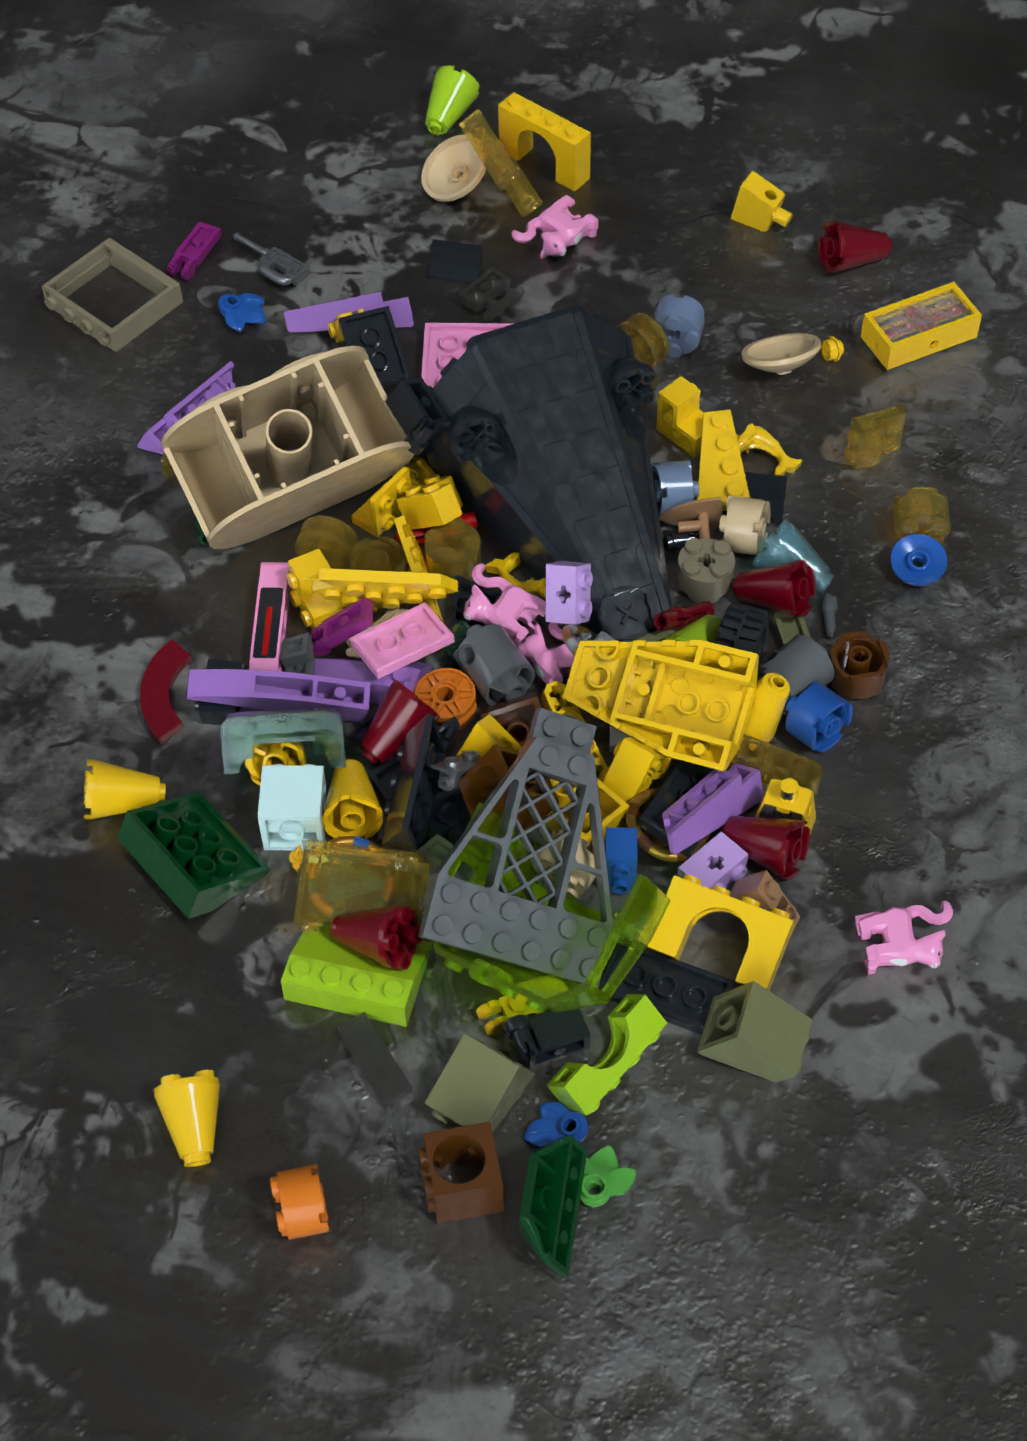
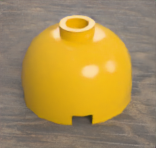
(275, 753)

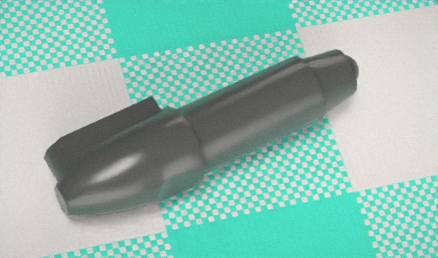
(829, 609)

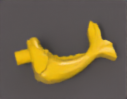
(758, 438)
(505, 566)

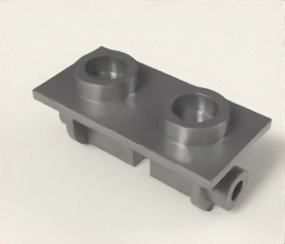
(455, 768)

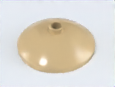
(452, 170)
(781, 352)

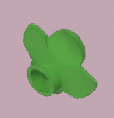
(603, 1173)

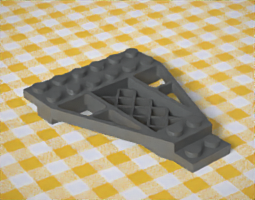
(518, 928)

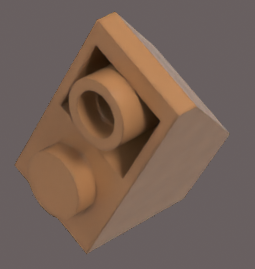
(766, 891)

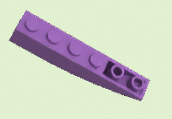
(279, 691)

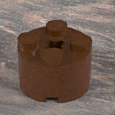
(858, 665)

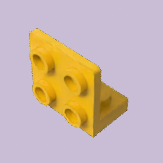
(382, 508)

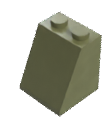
(756, 1033)
(477, 1085)

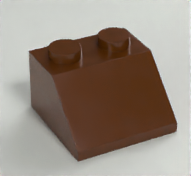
(515, 715)

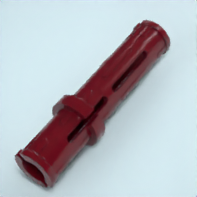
(679, 617)

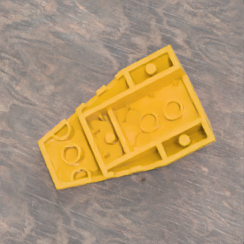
(669, 694)

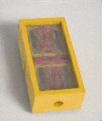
(920, 325)

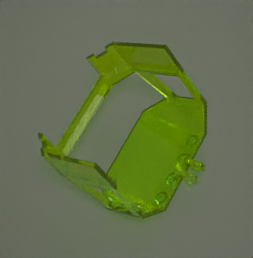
(632, 929)

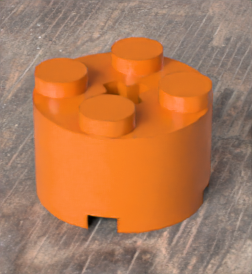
(301, 1202)

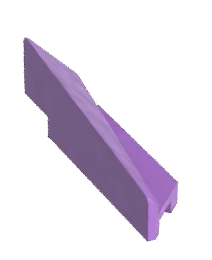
(317, 316)
(215, 385)
(711, 805)

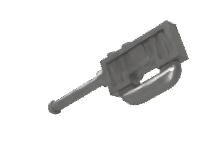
(277, 261)

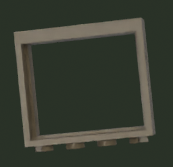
(90, 265)

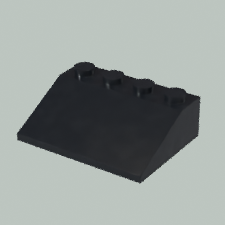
(414, 788)

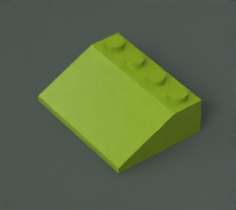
(344, 981)

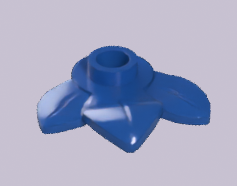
(242, 310)
(554, 1125)

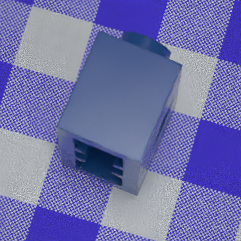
(621, 858)

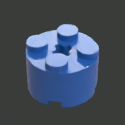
(818, 717)

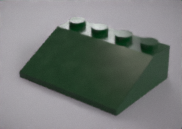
(191, 852)

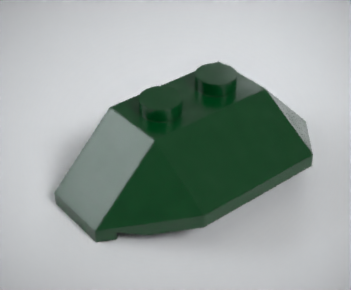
(553, 1201)

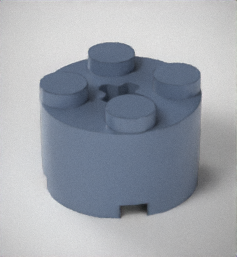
(681, 321)
(673, 484)

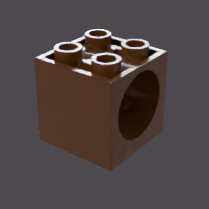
(486, 775)
(461, 1145)

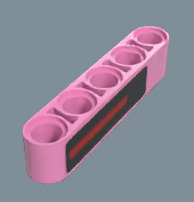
(270, 617)

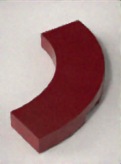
(156, 690)

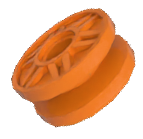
(451, 686)

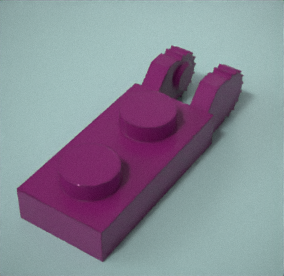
(194, 250)
(342, 626)

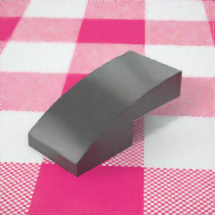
(298, 654)

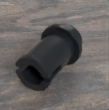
(674, 542)

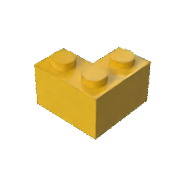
(680, 415)
(431, 503)
(300, 576)
(634, 768)

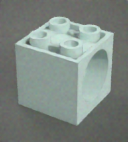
(291, 805)

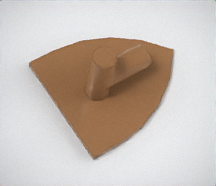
(695, 516)

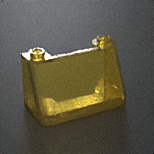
(355, 878)

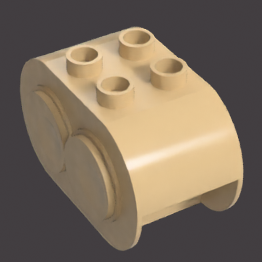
(286, 446)

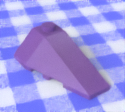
(357, 670)

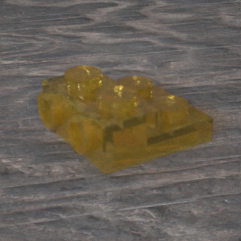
(874, 435)

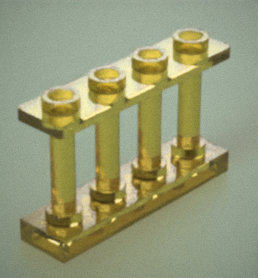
(500, 163)

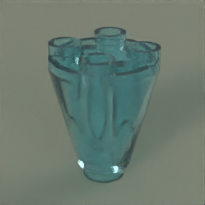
(791, 546)

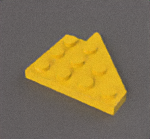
(383, 588)

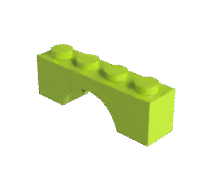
(633, 1027)

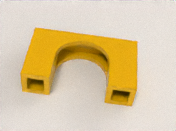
(568, 141)
(766, 930)

